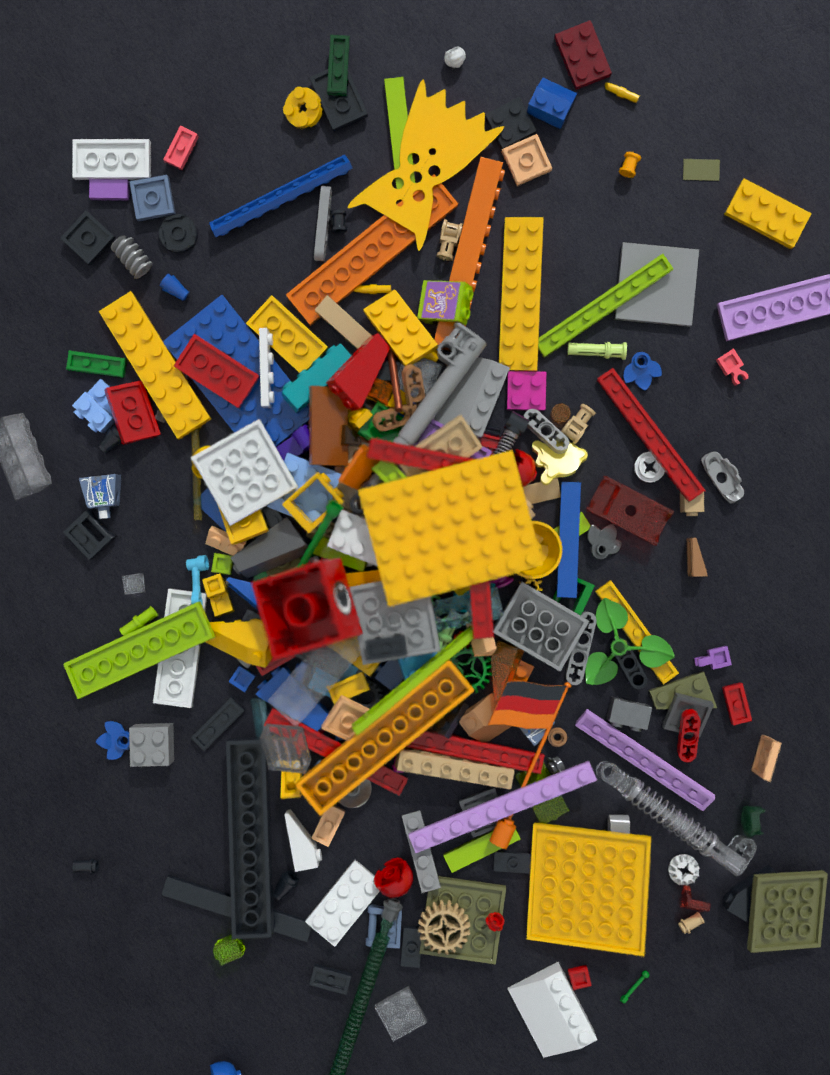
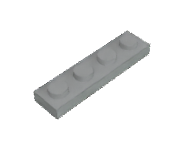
(424, 859)

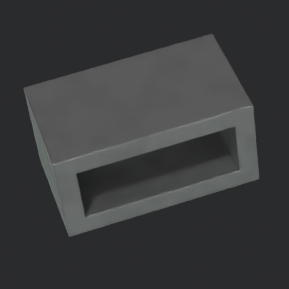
(629, 713)

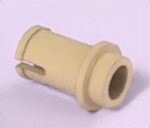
(691, 923)

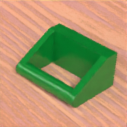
(582, 598)

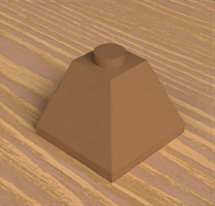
(477, 717)

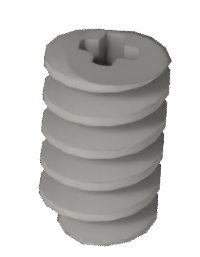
(131, 257)

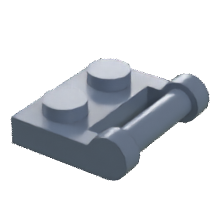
(394, 932)

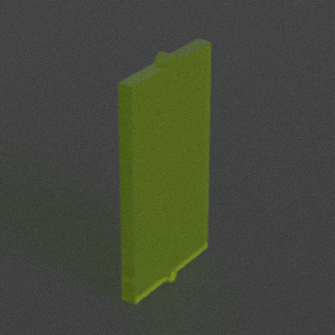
(548, 809)

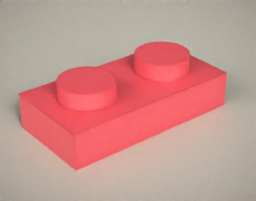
(181, 147)

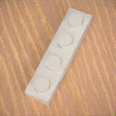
(266, 375)

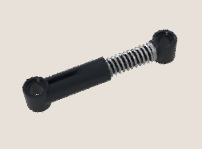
(513, 428)

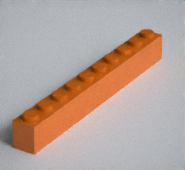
(474, 231)

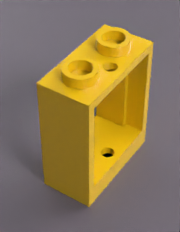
(296, 511)

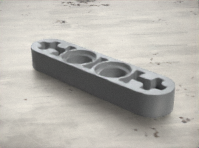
(322, 223)
(584, 649)

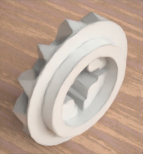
(640, 468)
(680, 862)

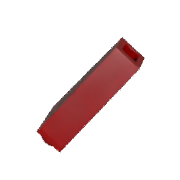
(359, 372)

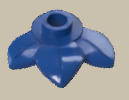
(641, 373)
(113, 740)

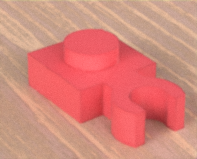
(731, 364)

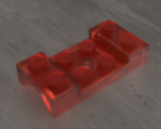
(610, 504)

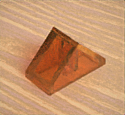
(381, 392)

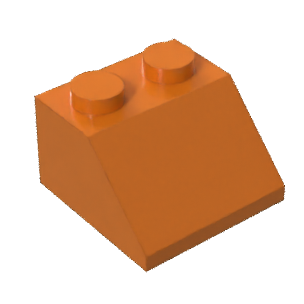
(358, 469)

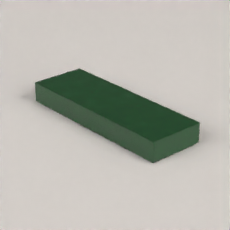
(338, 65)

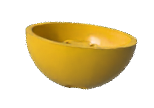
(550, 551)

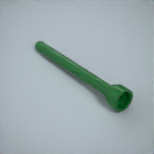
(332, 510)

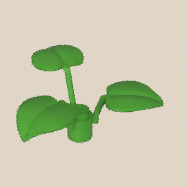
(613, 616)

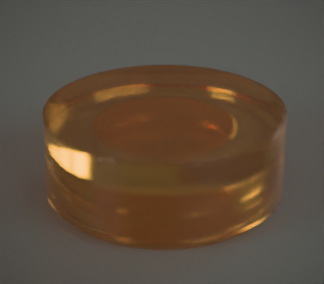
(560, 413)

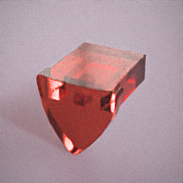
(687, 902)

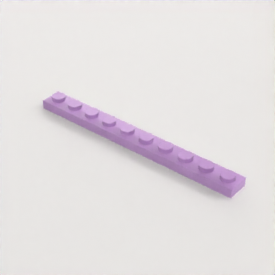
(502, 806)

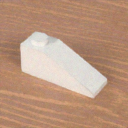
(303, 848)

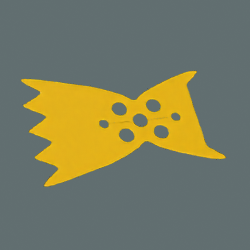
(427, 127)

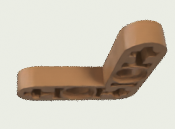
(409, 407)

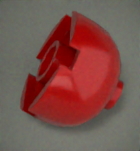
(525, 466)
(394, 878)

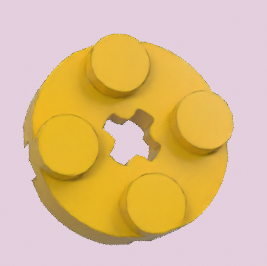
(298, 98)

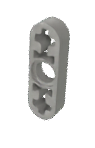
(546, 439)

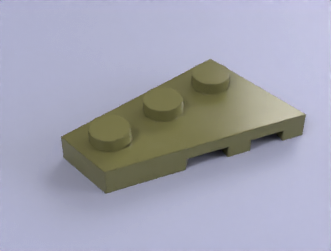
(693, 685)

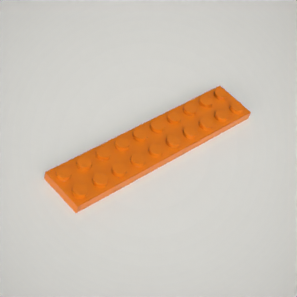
(363, 257)

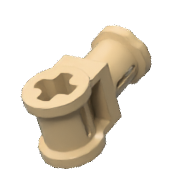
(450, 236)
(575, 426)

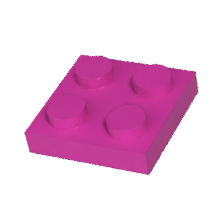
(526, 390)

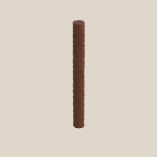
(395, 381)

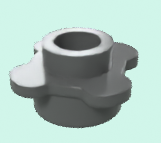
(555, 765)

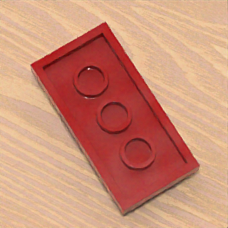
(216, 371)

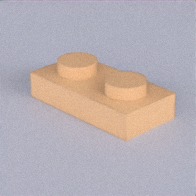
(219, 539)
(328, 825)

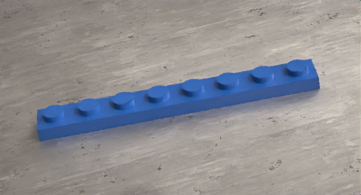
(280, 195)

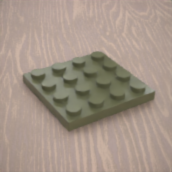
(478, 902)
(787, 911)

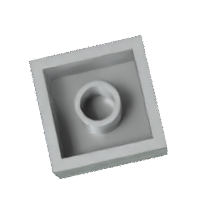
(151, 744)

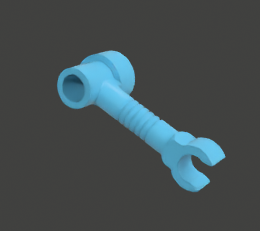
(197, 565)

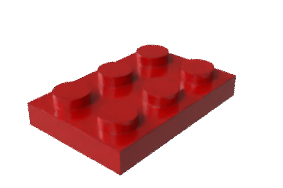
(132, 412)

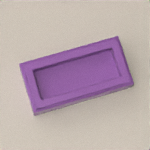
(109, 189)

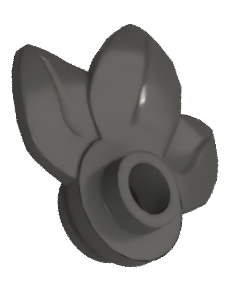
(605, 538)

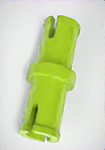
(139, 621)

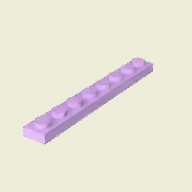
(645, 760)

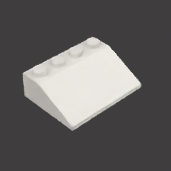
(552, 1012)

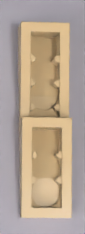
(342, 322)

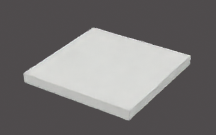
(244, 472)

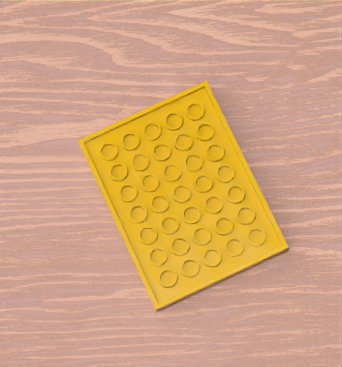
(450, 528)

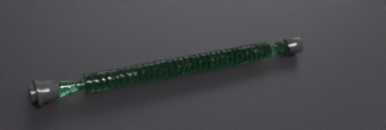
(365, 988)

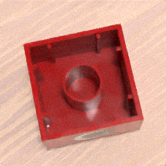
(307, 608)

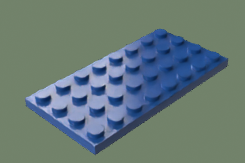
(227, 332)

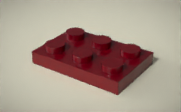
(583, 55)

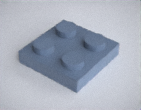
(152, 198)

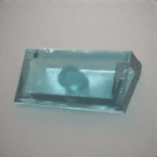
(259, 714)

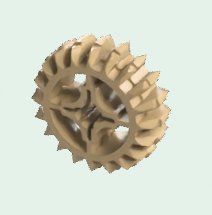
(451, 927)

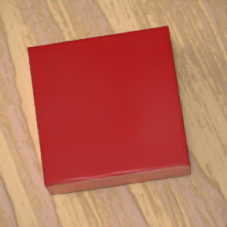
(579, 977)

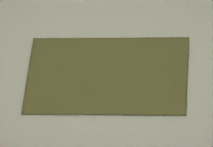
(701, 169)

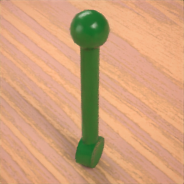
(645, 974)

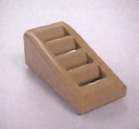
(695, 562)

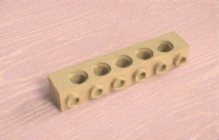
(453, 768)

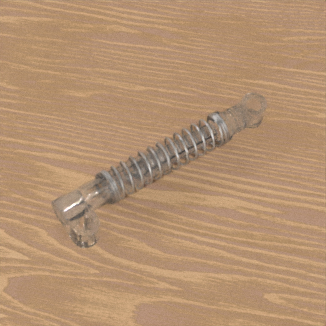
(679, 823)

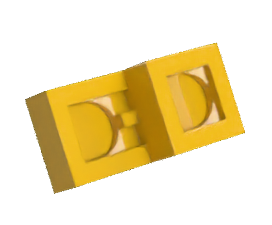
(218, 595)

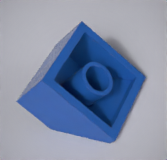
(551, 103)

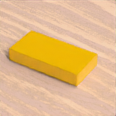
(349, 687)

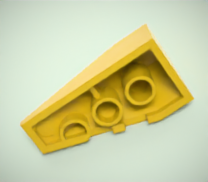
(242, 640)

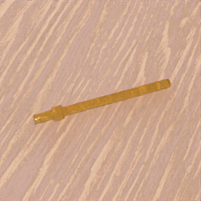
(196, 481)

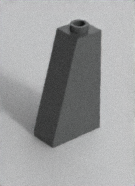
(270, 550)

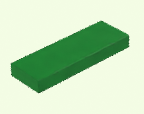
(96, 364)

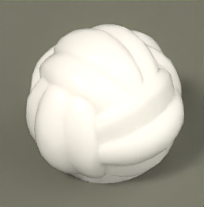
(455, 57)

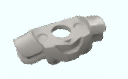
(731, 488)

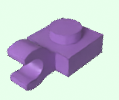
(717, 658)

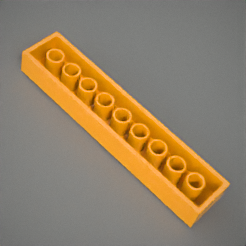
(383, 738)

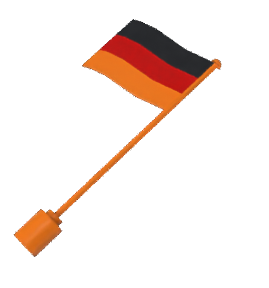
(527, 707)

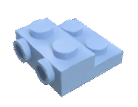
(95, 408)

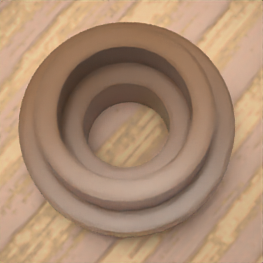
(557, 743)

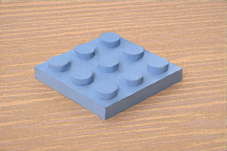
(316, 496)

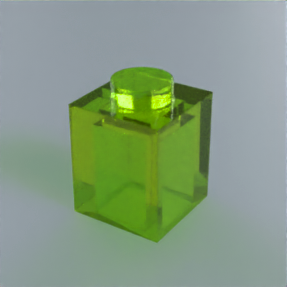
(228, 949)

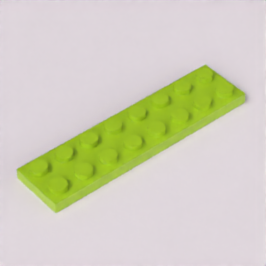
(139, 650)

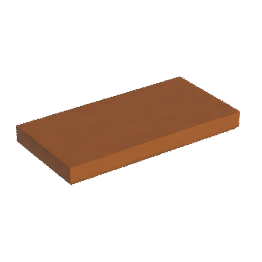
(325, 428)

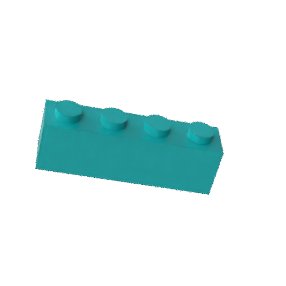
(297, 393)

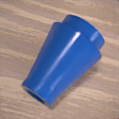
(172, 286)

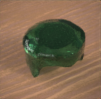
(750, 820)

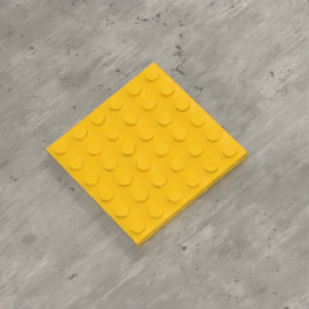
(589, 888)

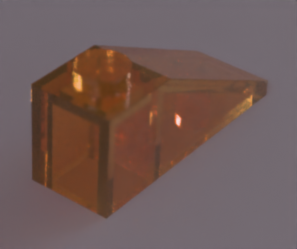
(504, 666)

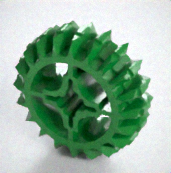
(480, 677)

